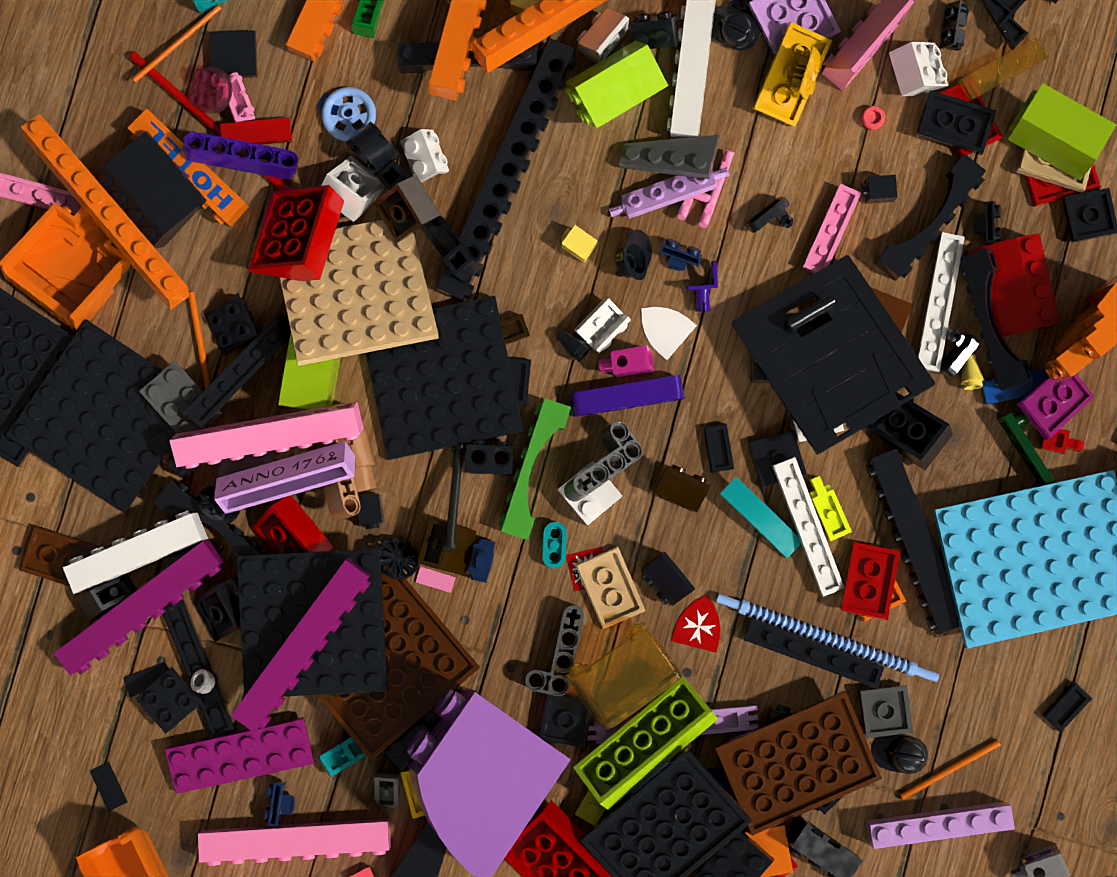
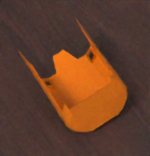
(123, 856)

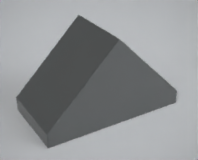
(387, 788)

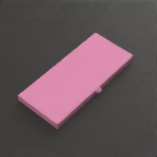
(435, 579)

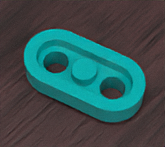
(554, 545)

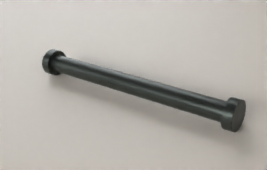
(449, 545)

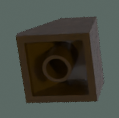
(406, 208)

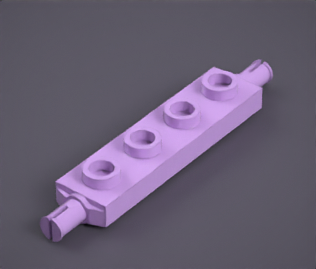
(665, 193)

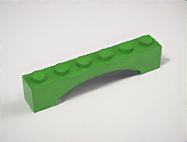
(551, 418)

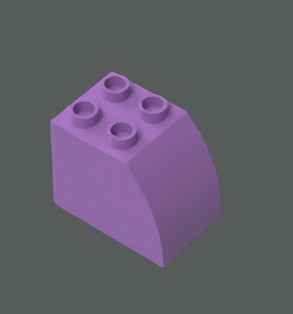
(480, 778)

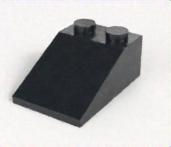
(913, 432)

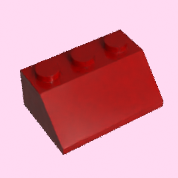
(290, 530)

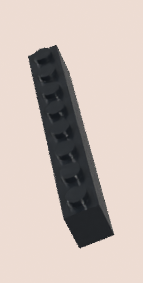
(915, 540)

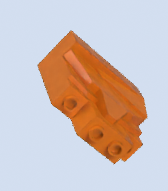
(65, 265)
(1088, 335)

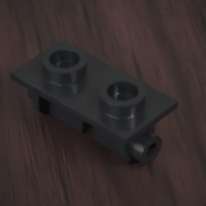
(955, 16)

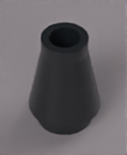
(574, 346)

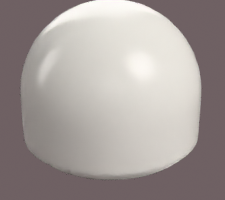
(208, 683)

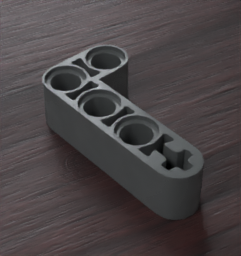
(602, 469)
(561, 649)

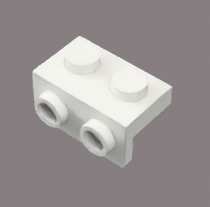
(424, 154)
(602, 325)

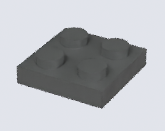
(886, 711)

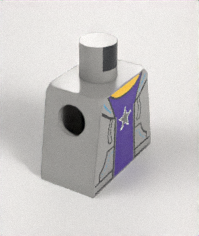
(1047, 860)

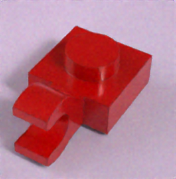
(1061, 441)

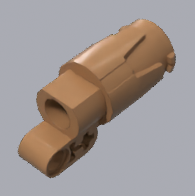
(343, 495)

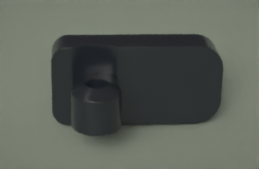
(774, 210)
(963, 348)

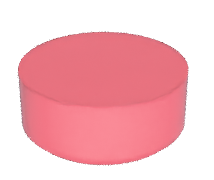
(873, 118)

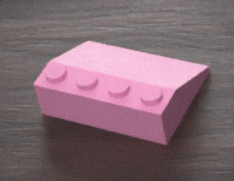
(865, 41)

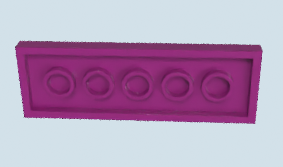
(239, 755)

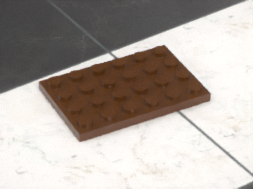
(798, 762)

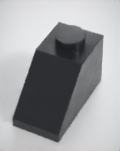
(106, 596)

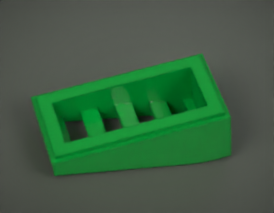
(366, 26)

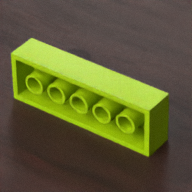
(645, 743)

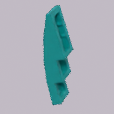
(761, 517)
(341, 756)

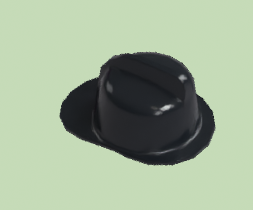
(735, 28)
(634, 257)
(900, 753)

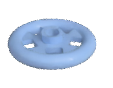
(336, 98)

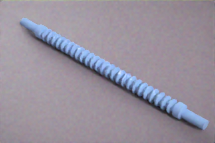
(911, 668)

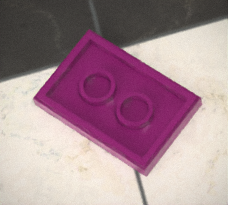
(1054, 403)

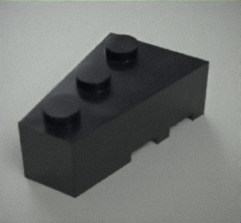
(822, 850)

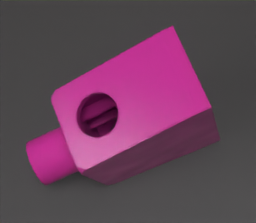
(638, 362)

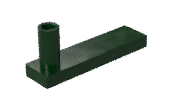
(1012, 426)

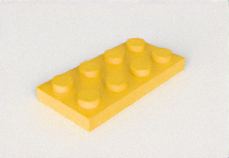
(775, 94)

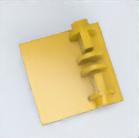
(813, 64)

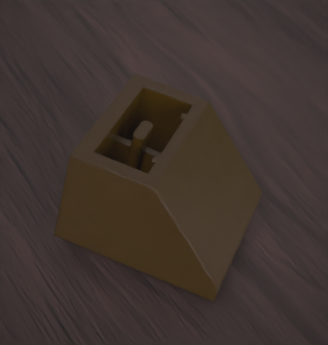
(681, 488)
(433, 555)

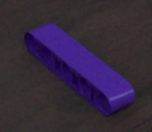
(229, 159)
(626, 396)

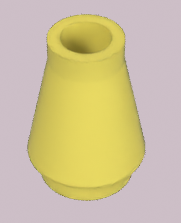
(971, 374)

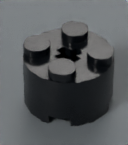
(372, 148)

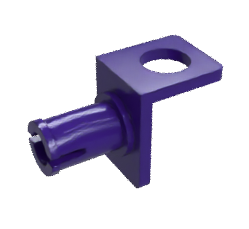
(702, 291)

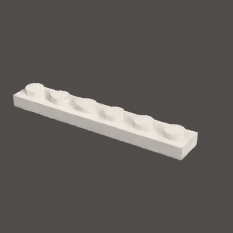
(940, 301)
(808, 526)

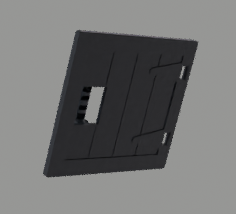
(841, 369)

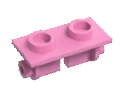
(240, 103)

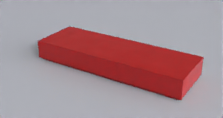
(259, 131)

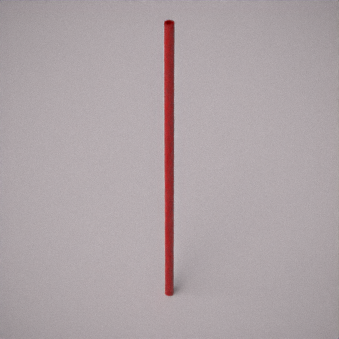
(185, 101)

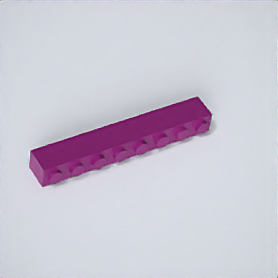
(139, 607)
(300, 646)

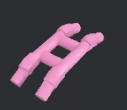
(709, 199)

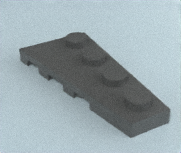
(673, 156)

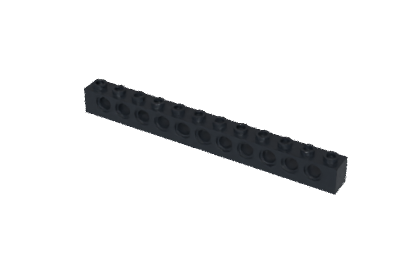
(554, 53)

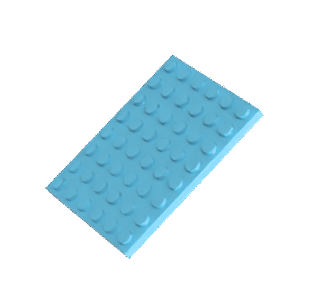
(1032, 558)

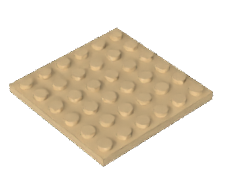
(366, 297)

